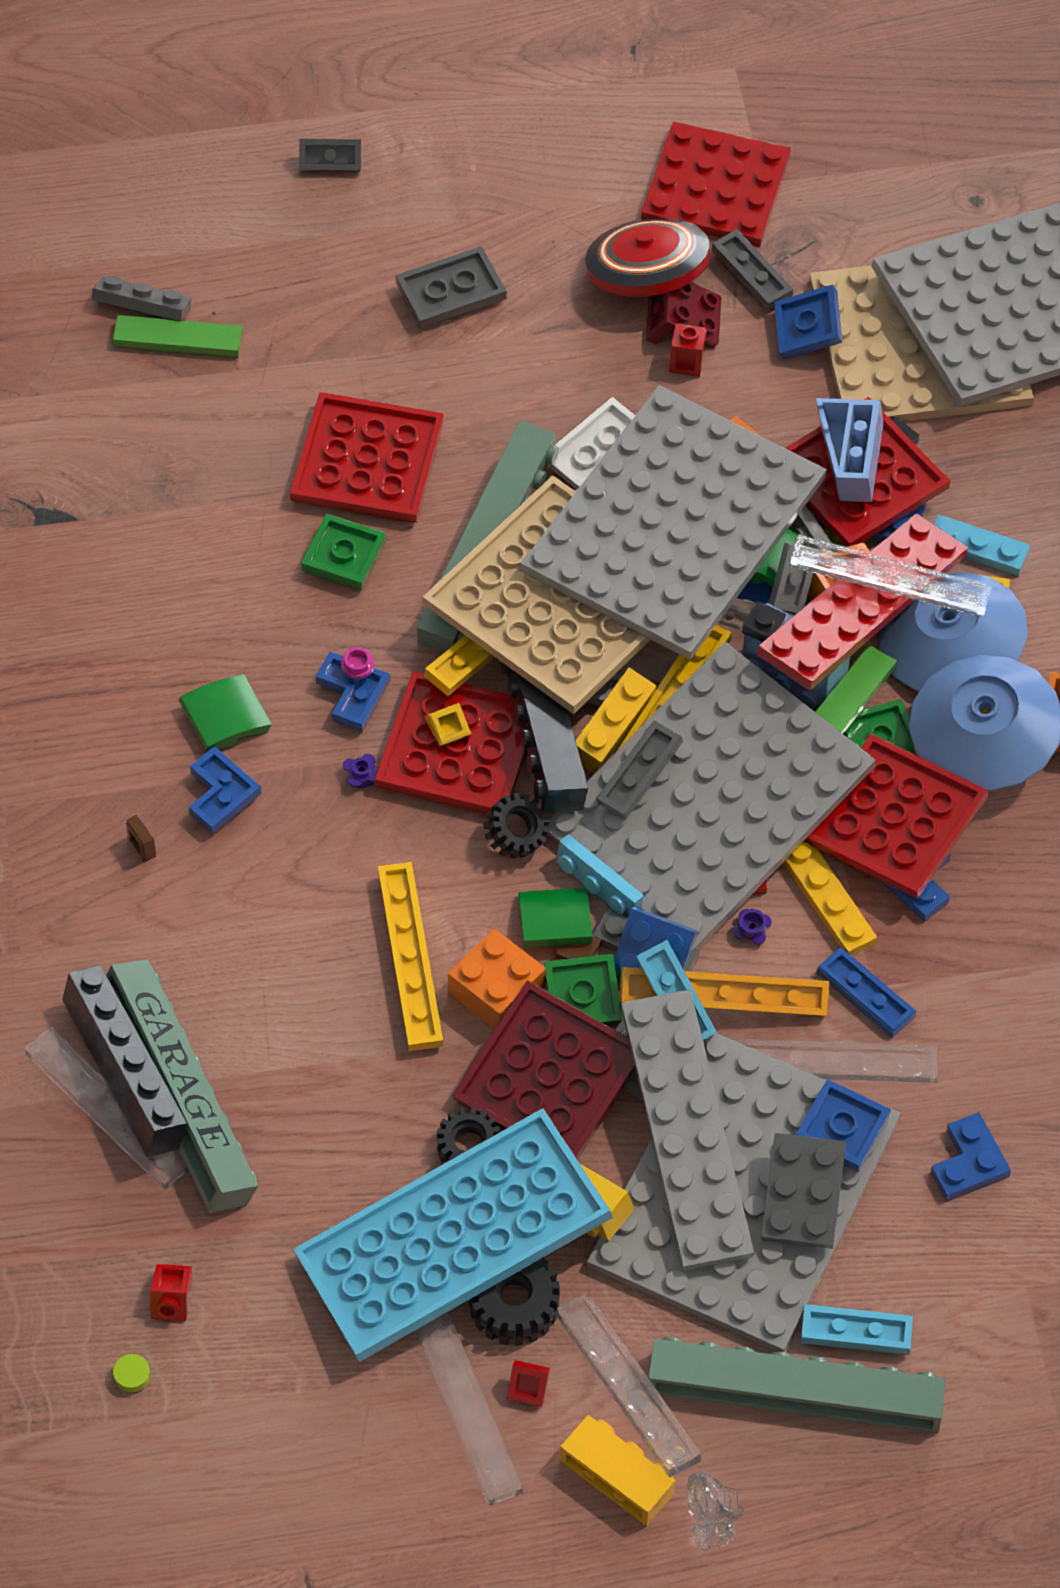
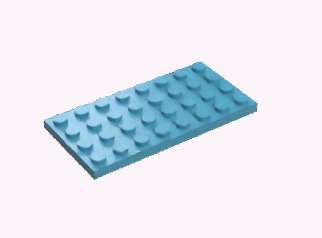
(452, 1234)

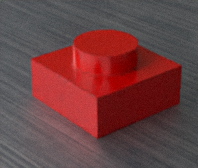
(528, 1383)

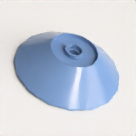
(927, 642)
(992, 747)

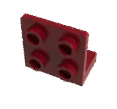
(685, 306)

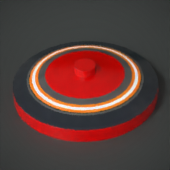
(648, 257)

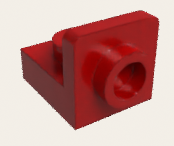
(687, 349)
(170, 1292)

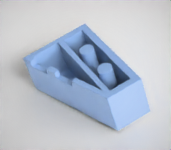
(853, 443)

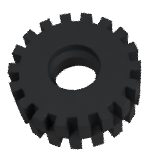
(523, 1319)

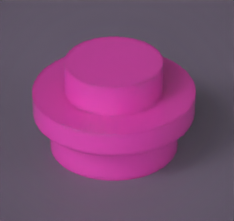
(357, 663)

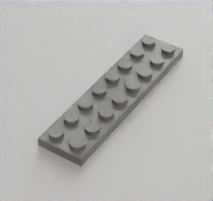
(687, 1130)

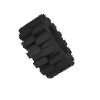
(504, 838)
(461, 1124)

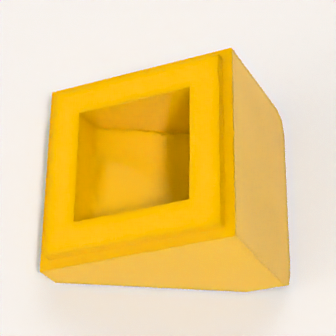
(448, 724)

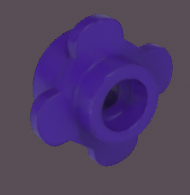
(361, 779)
(752, 917)

